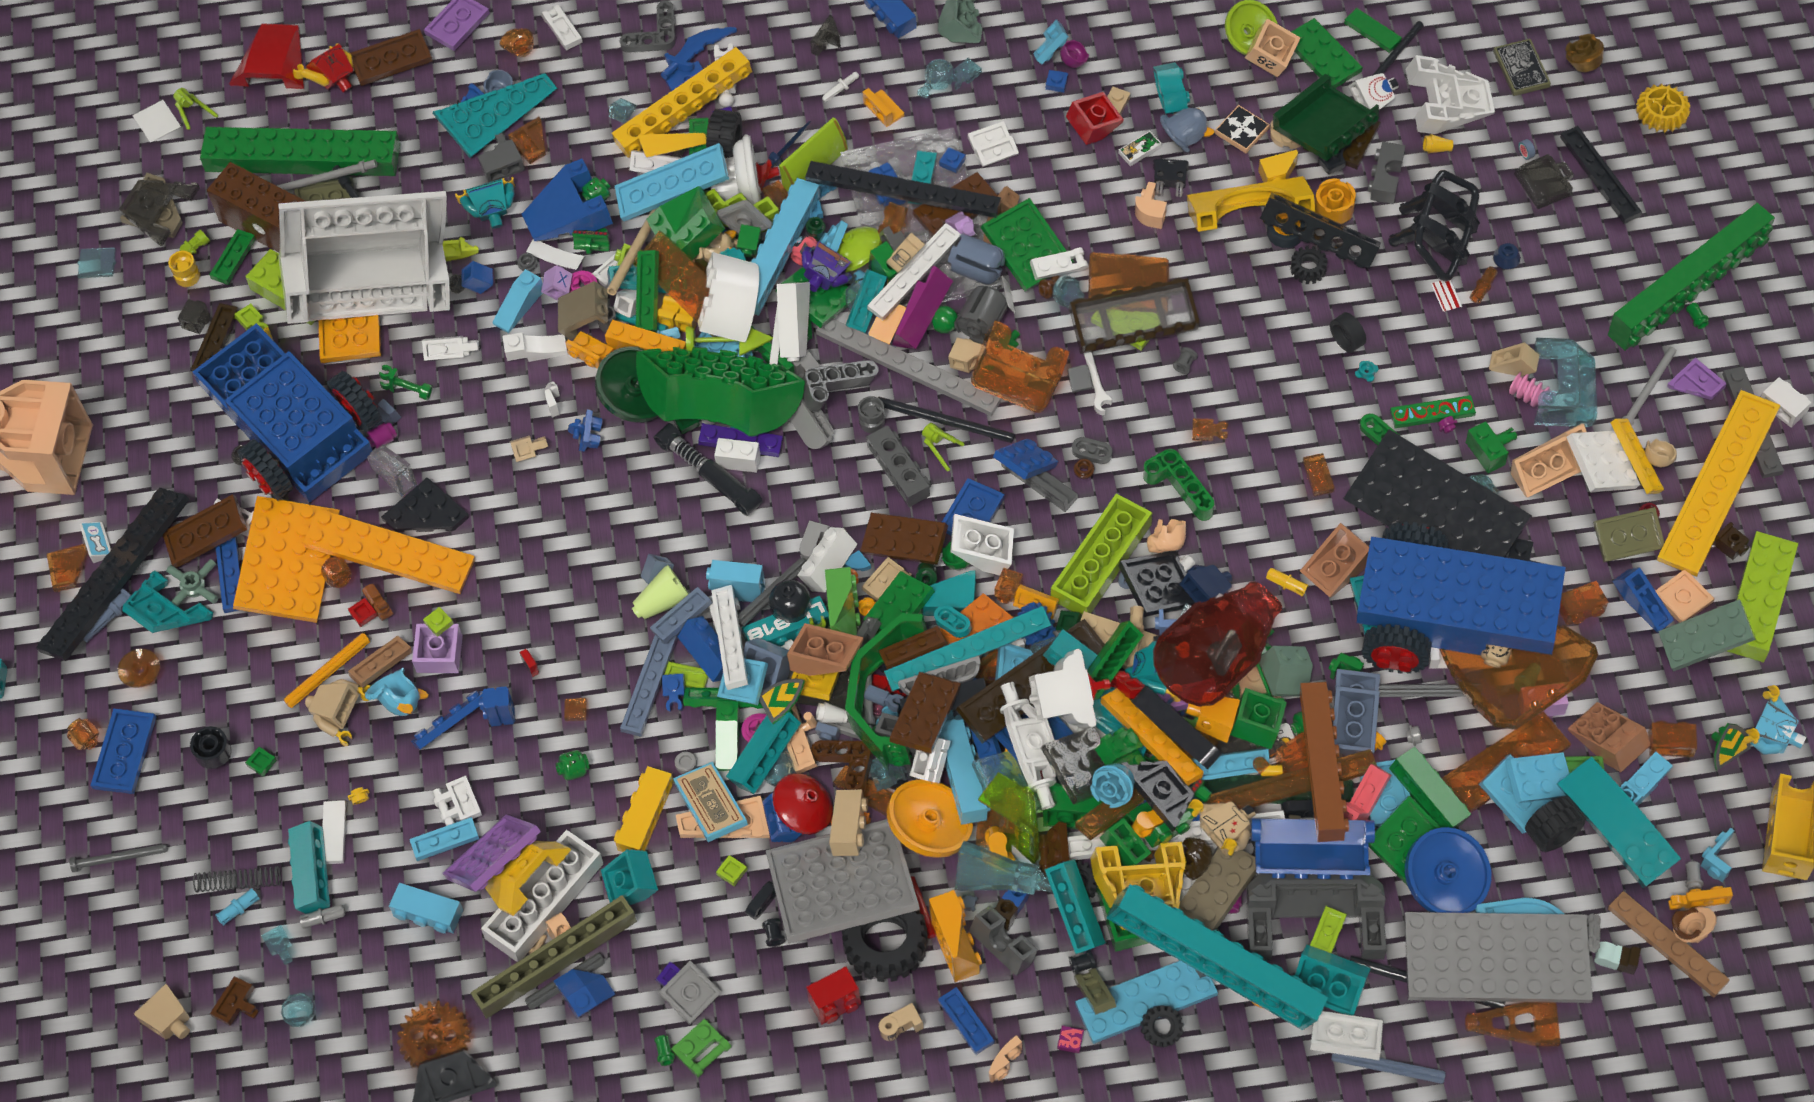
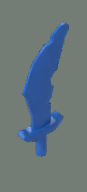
(693, 46)

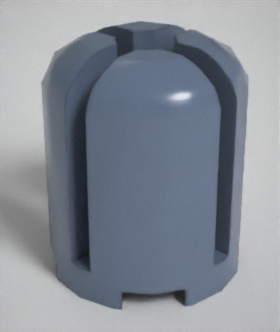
(976, 260)

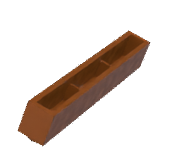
(1322, 762)

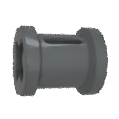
(1185, 360)

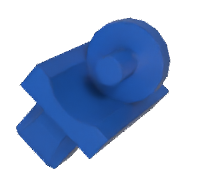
(588, 423)

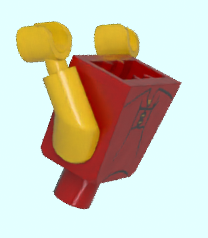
(328, 68)

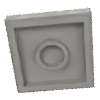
(745, 214)
(689, 992)

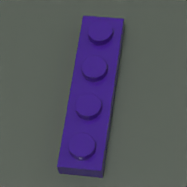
(768, 443)

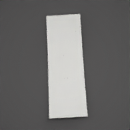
(554, 255)

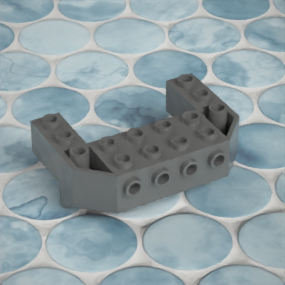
(1307, 899)

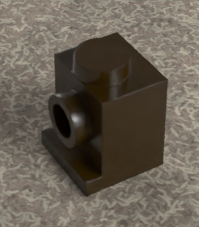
(1731, 542)

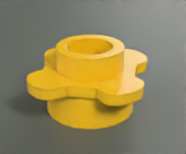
(359, 795)

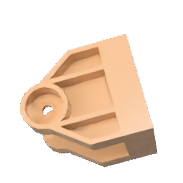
(43, 435)

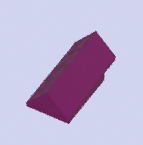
(921, 309)

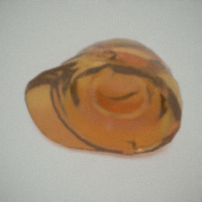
(518, 42)

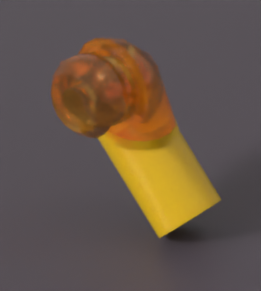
(1265, 769)

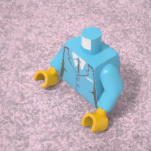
(1774, 726)

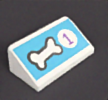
(95, 540)

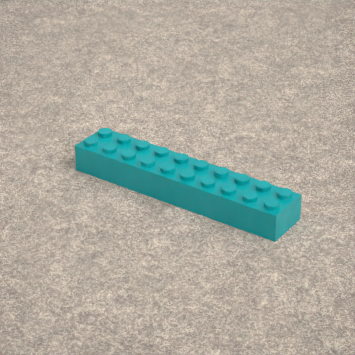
(1217, 957)

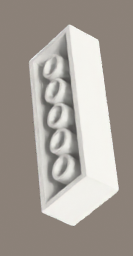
(548, 893)

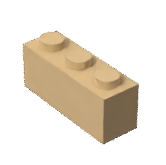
(848, 822)

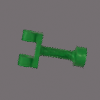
(424, 390)

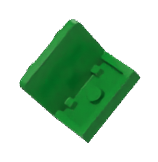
(1162, 833)

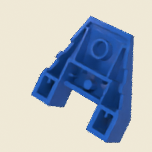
(560, 208)

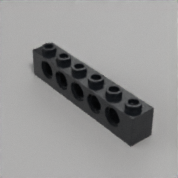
(1331, 228)

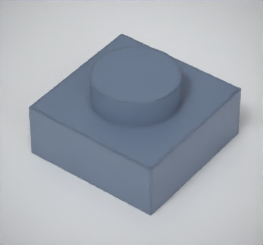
(827, 732)

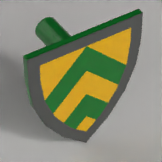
(780, 698)
(1729, 744)

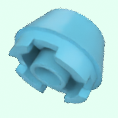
(1113, 785)

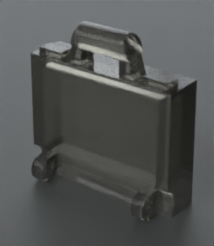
(1545, 181)

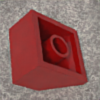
(1093, 117)

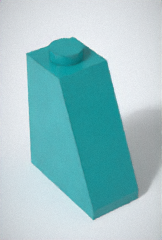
(955, 592)

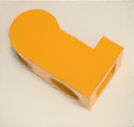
(1145, 823)
(996, 842)

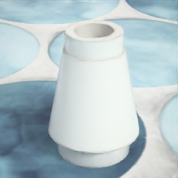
(830, 713)

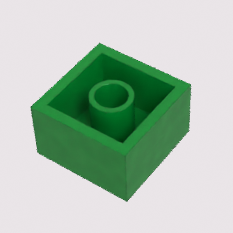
(1258, 718)

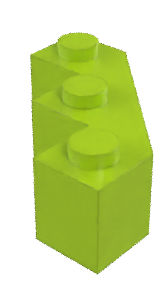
(765, 205)

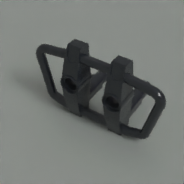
(1434, 233)

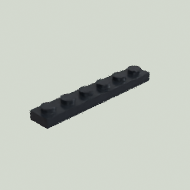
(1601, 174)

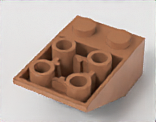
(1610, 736)

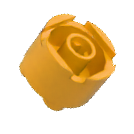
(1335, 200)

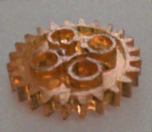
(421, 1023)

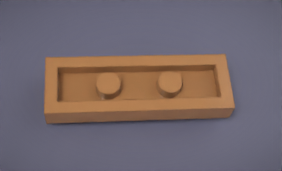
(380, 661)

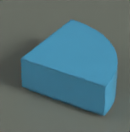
(857, 562)

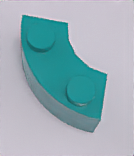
(1170, 87)

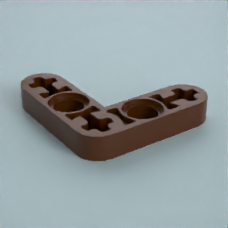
(854, 760)

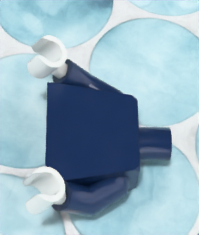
(1204, 581)

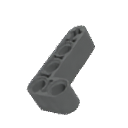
(860, 374)

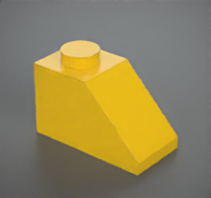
(1278, 166)

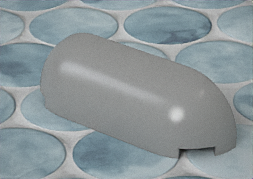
(812, 427)
(958, 672)

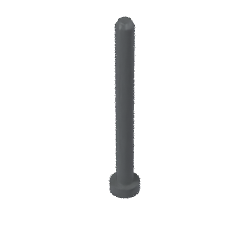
(119, 856)

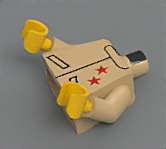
(333, 706)
(1225, 824)

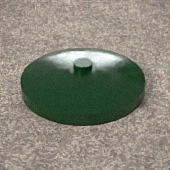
(619, 386)

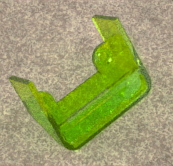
(1019, 807)

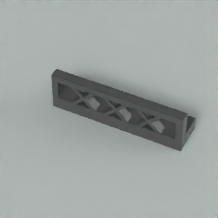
(1050, 489)

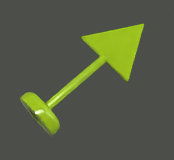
(754, 340)

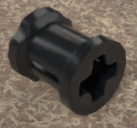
(773, 932)
(1082, 962)

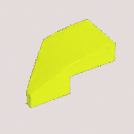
(458, 249)

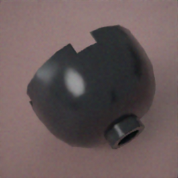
(789, 601)

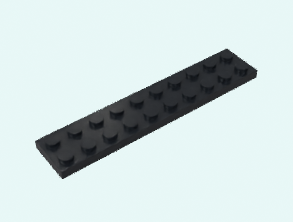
(112, 574)

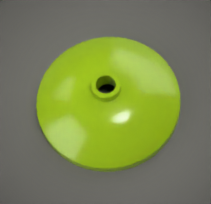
(1246, 16)
(857, 246)

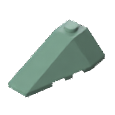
(959, 22)

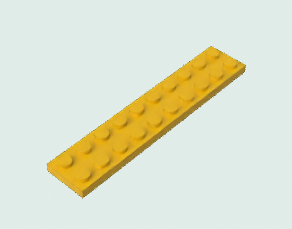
(1718, 483)

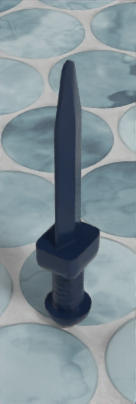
(775, 158)

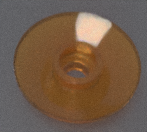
(138, 660)

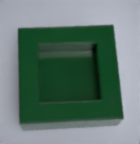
(686, 425)
(1067, 620)

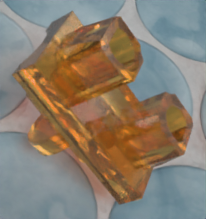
(894, 217)

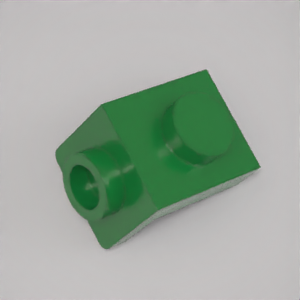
(1346, 663)

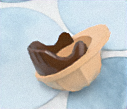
(1693, 924)

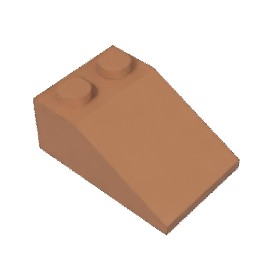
(1337, 560)
(822, 650)

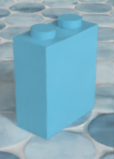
(745, 578)

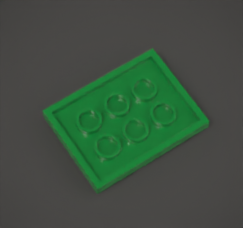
(1022, 237)

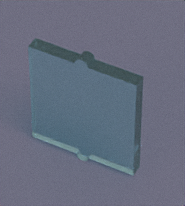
(96, 262)

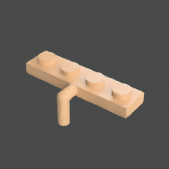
(799, 746)

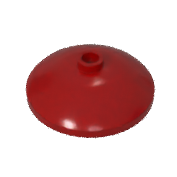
(797, 809)

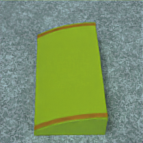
(821, 148)

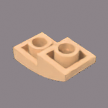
(1001, 1065)

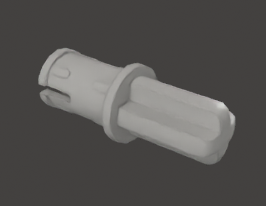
(322, 916)

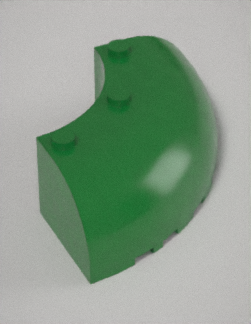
(718, 388)

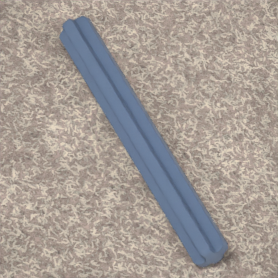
(1392, 1067)

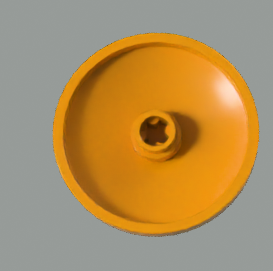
(927, 818)

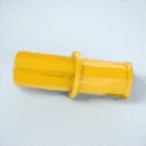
(1286, 581)

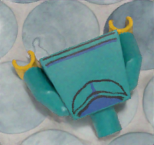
(489, 200)
(1145, 672)

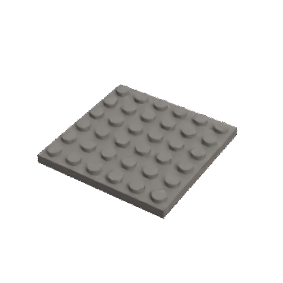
(840, 892)

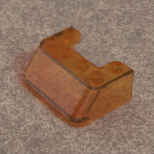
(1017, 374)

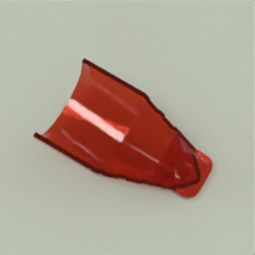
(1182, 648)

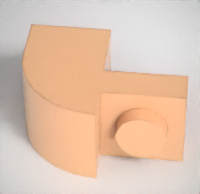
(1150, 211)

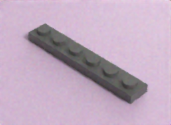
(1767, 457)

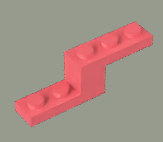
(1367, 794)

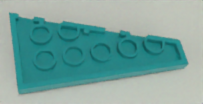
(482, 117)

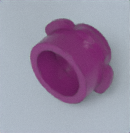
(1447, 424)

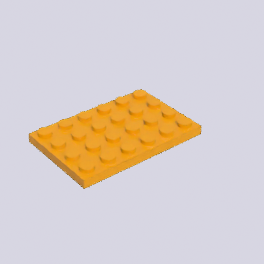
(276, 569)

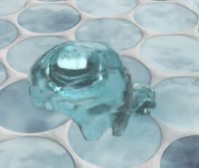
(936, 76)

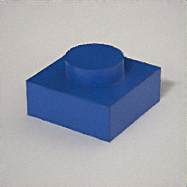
(1056, 81)
(952, 160)

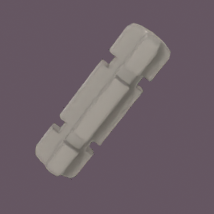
(1593, 932)

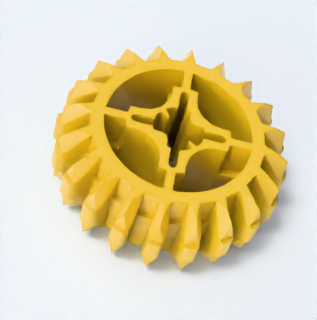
(1675, 108)

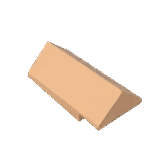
(1546, 464)

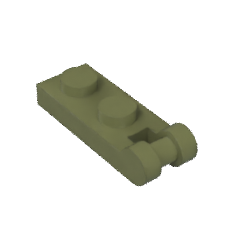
(1095, 991)

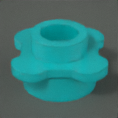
(1366, 366)

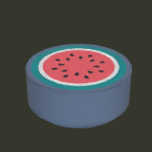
(1526, 149)

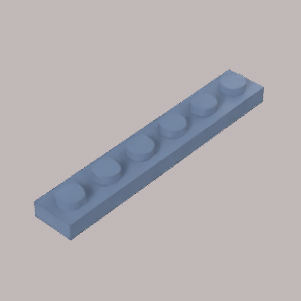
(647, 686)

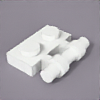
(463, 799)

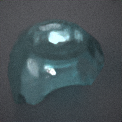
(1066, 290)
(782, 767)

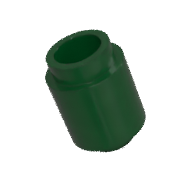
(926, 569)

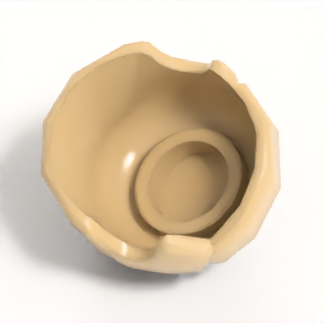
(1660, 453)

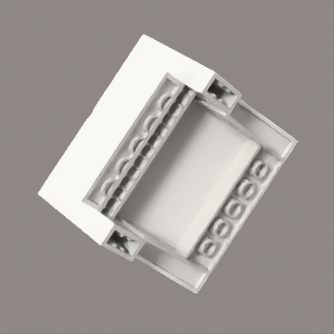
(363, 256)

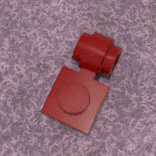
(1126, 685)

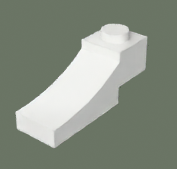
(534, 347)

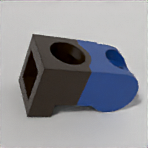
(1010, 906)

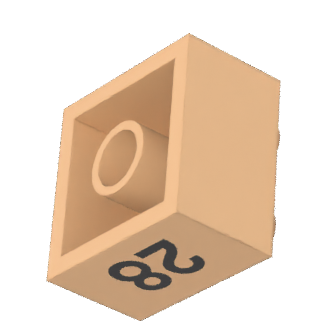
(1272, 47)

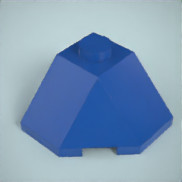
(583, 990)

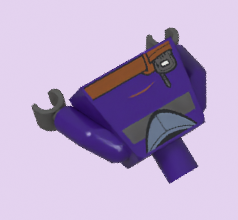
(825, 267)

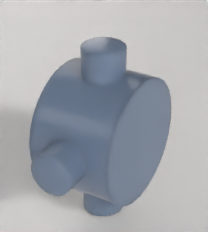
(969, 902)

